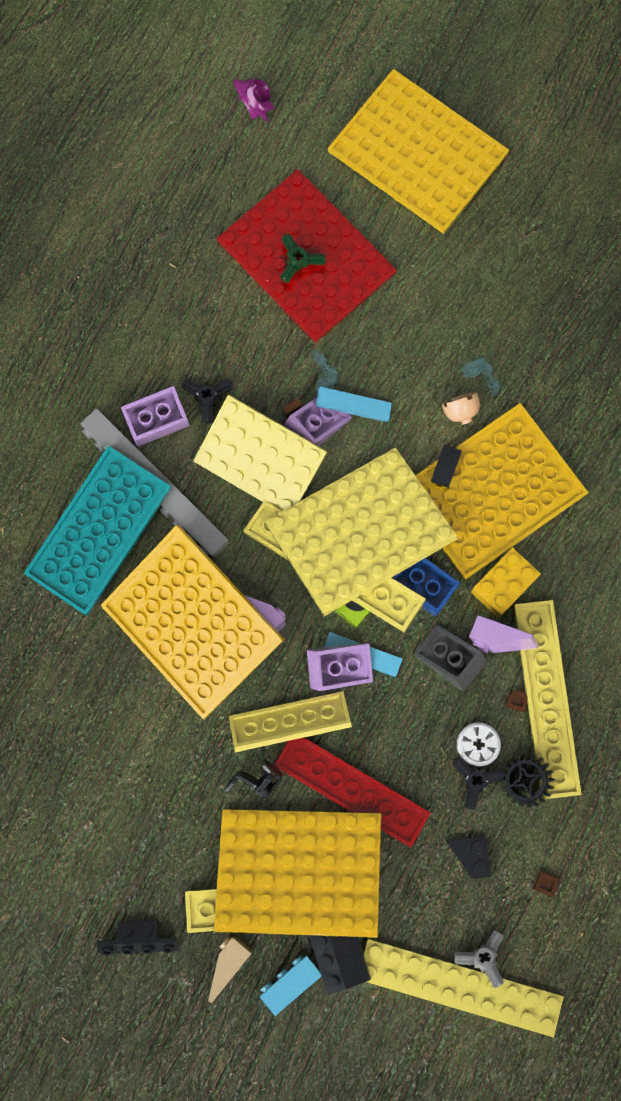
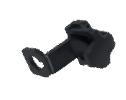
(263, 785)

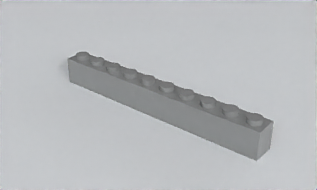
(175, 503)

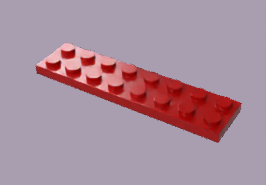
(352, 789)

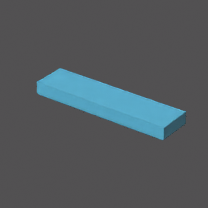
(353, 404)
(380, 660)

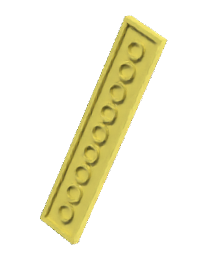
(387, 600)
(548, 697)
(462, 988)

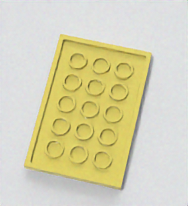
(259, 455)

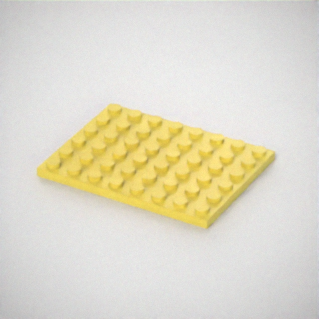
(360, 531)

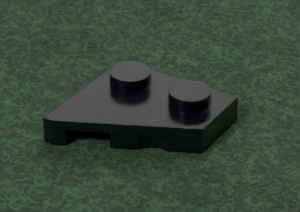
(473, 856)

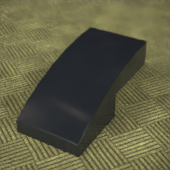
(446, 466)

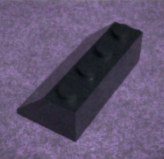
(340, 962)

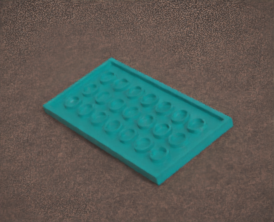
(97, 530)

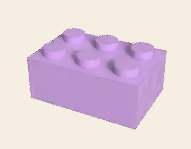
(155, 416)

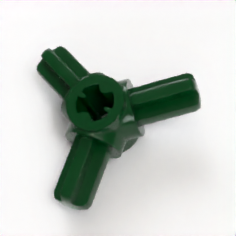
(297, 265)

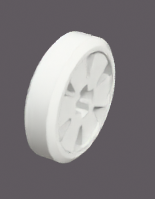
(487, 736)

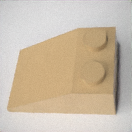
(230, 960)

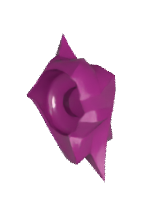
(255, 96)

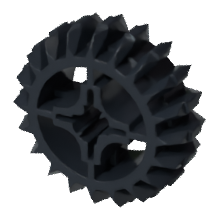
(525, 772)

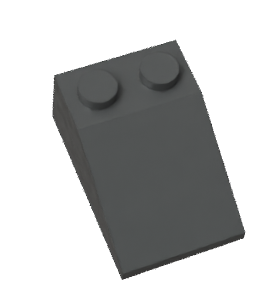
(451, 657)

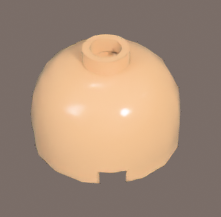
(462, 407)

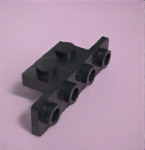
(137, 937)

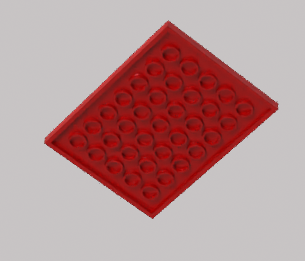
(317, 294)

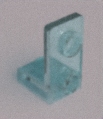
(474, 368)
(332, 375)

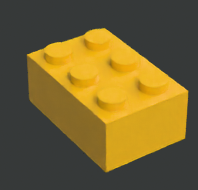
(505, 582)

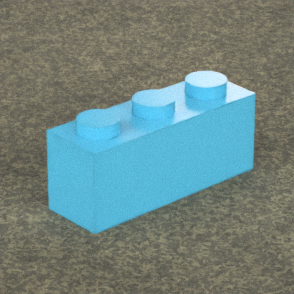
(290, 984)

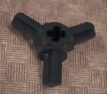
(210, 402)
(474, 790)

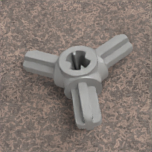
(489, 968)

